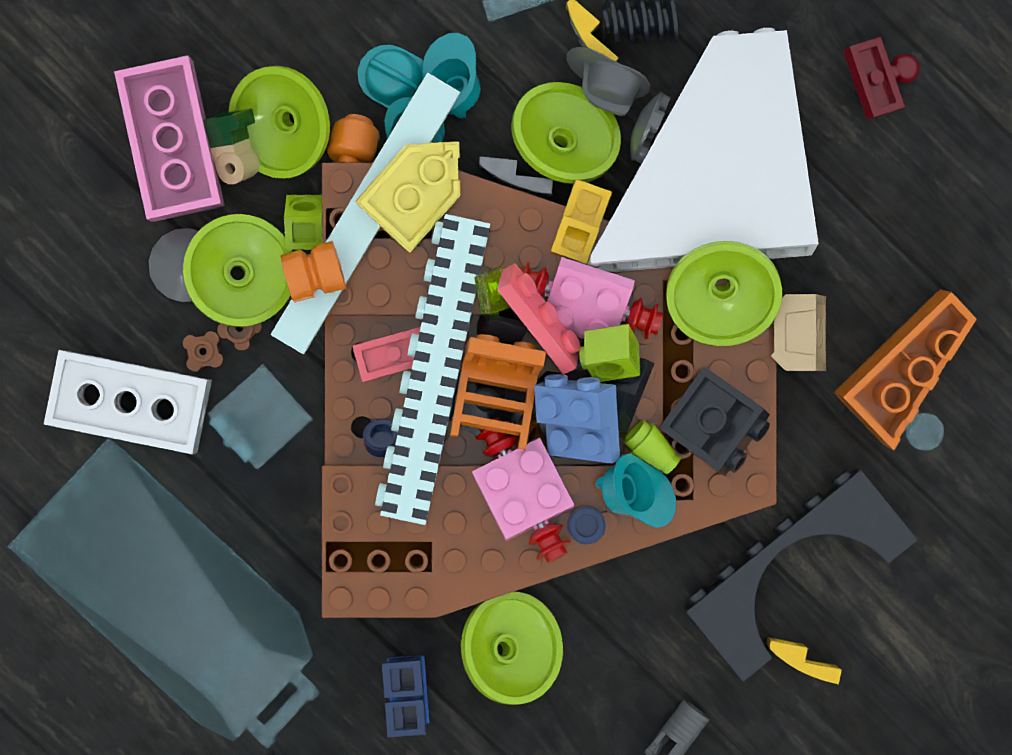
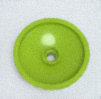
(564, 116)
(283, 146)
(232, 243)
(729, 311)
(529, 645)

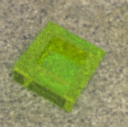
(488, 295)

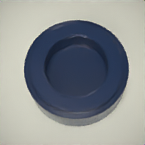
(378, 437)
(586, 525)

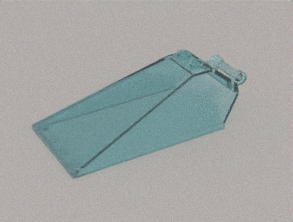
(170, 596)

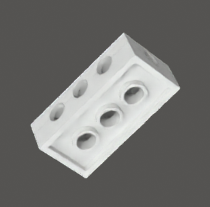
(107, 417)

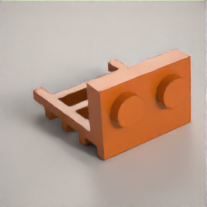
(500, 366)

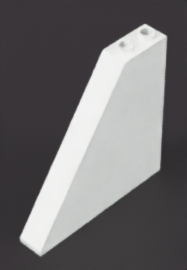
(721, 164)

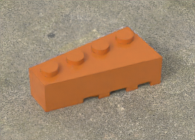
(903, 370)

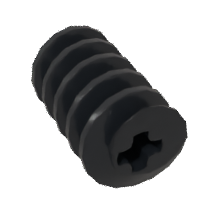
(639, 20)

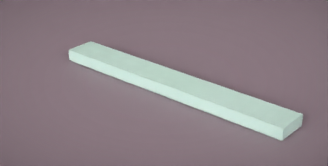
(356, 228)

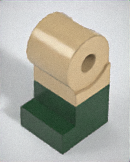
(231, 145)

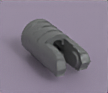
(681, 727)

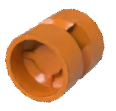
(313, 271)

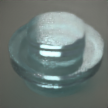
(925, 431)

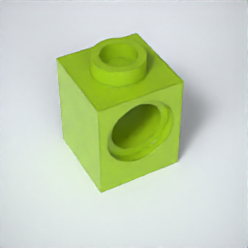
(303, 221)
(611, 353)

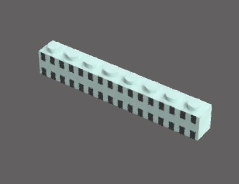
(434, 370)

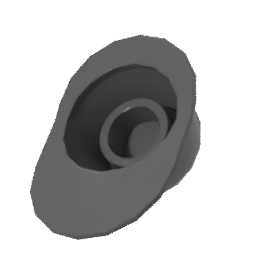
(607, 82)

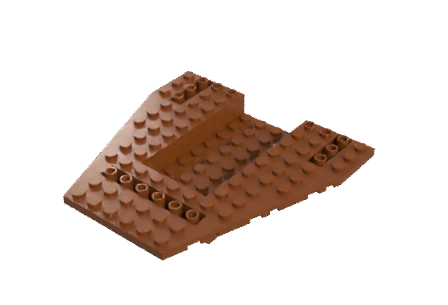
(460, 557)

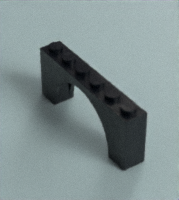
(847, 509)

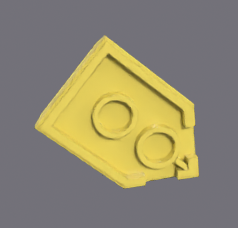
(413, 191)

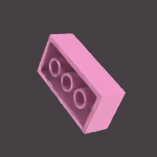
(169, 138)

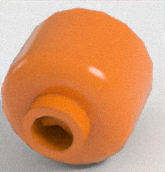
(353, 140)

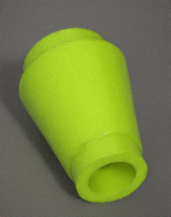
(651, 446)

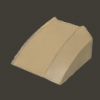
(801, 333)

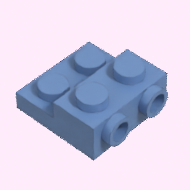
(579, 418)

